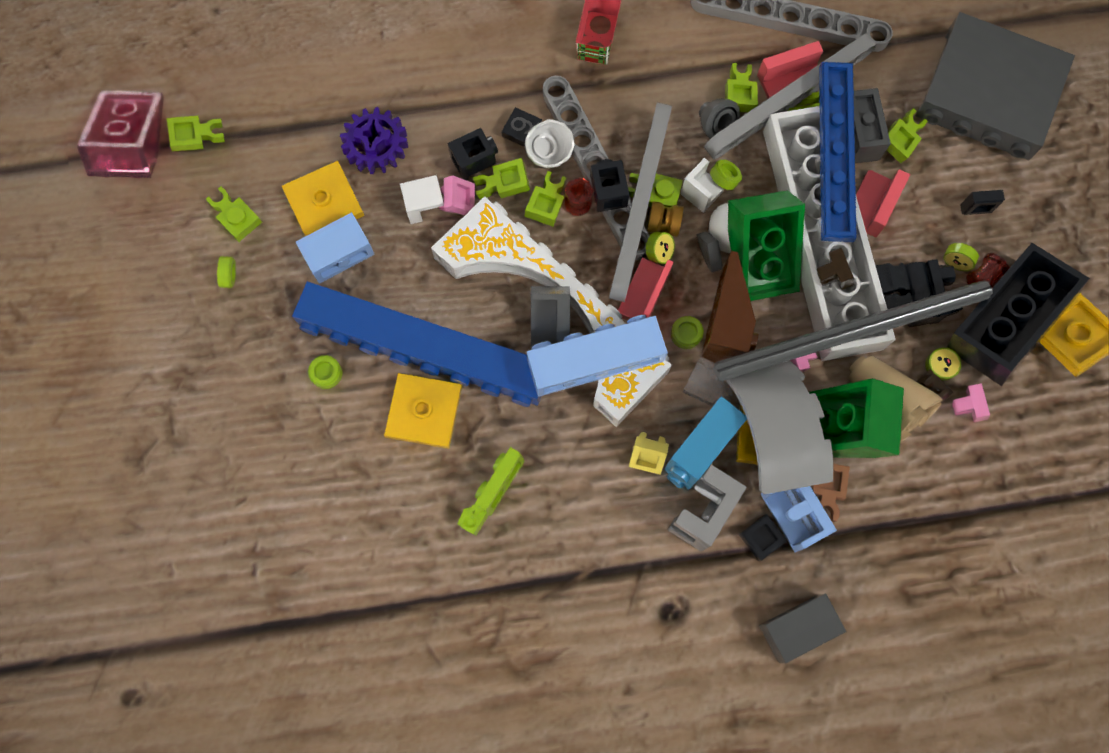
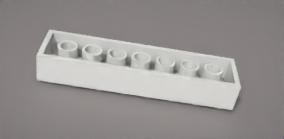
(795, 160)

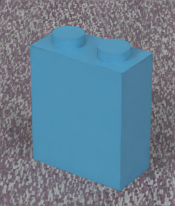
(704, 444)

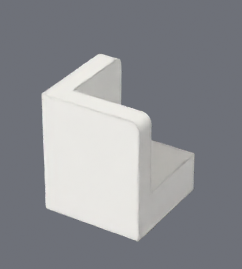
(700, 187)
(421, 196)

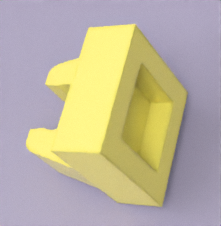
(649, 454)

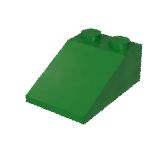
(768, 241)
(862, 418)

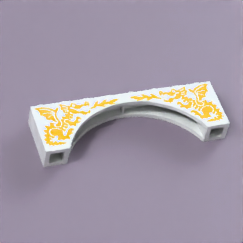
(493, 243)

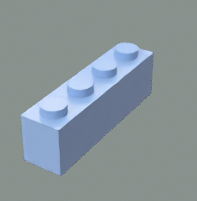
(596, 355)

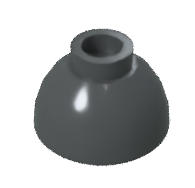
(718, 115)

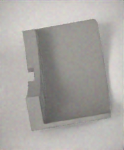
(784, 428)

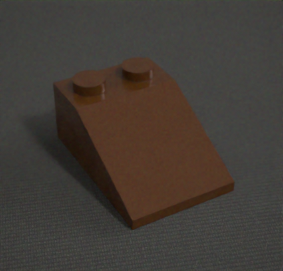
(732, 316)

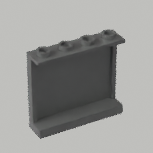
(996, 86)

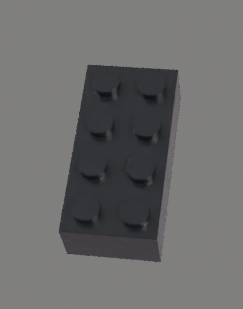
(1017, 313)

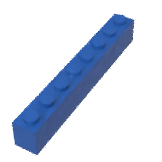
(416, 342)

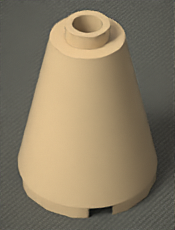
(918, 401)

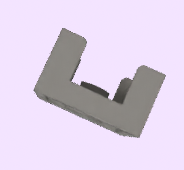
(724, 493)

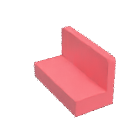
(784, 68)
(878, 199)
(645, 289)

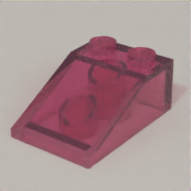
(122, 134)

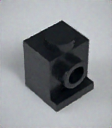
(472, 144)
(612, 196)

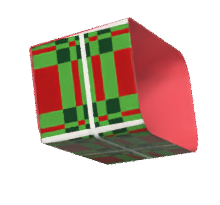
(591, 53)

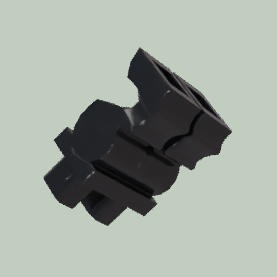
(914, 283)

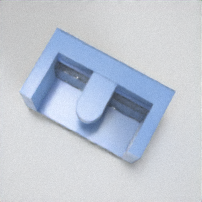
(799, 516)

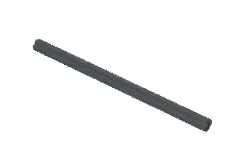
(852, 330)

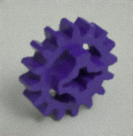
(384, 147)

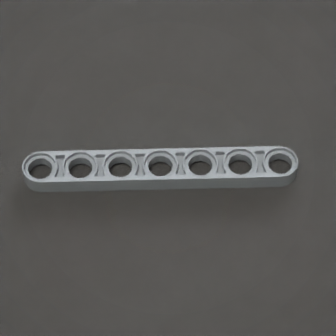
(804, 25)
(784, 99)
(584, 155)
(640, 202)

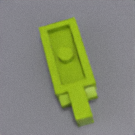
(491, 492)

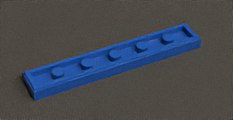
(837, 152)

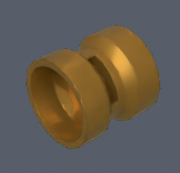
(672, 219)

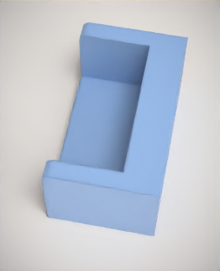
(335, 248)

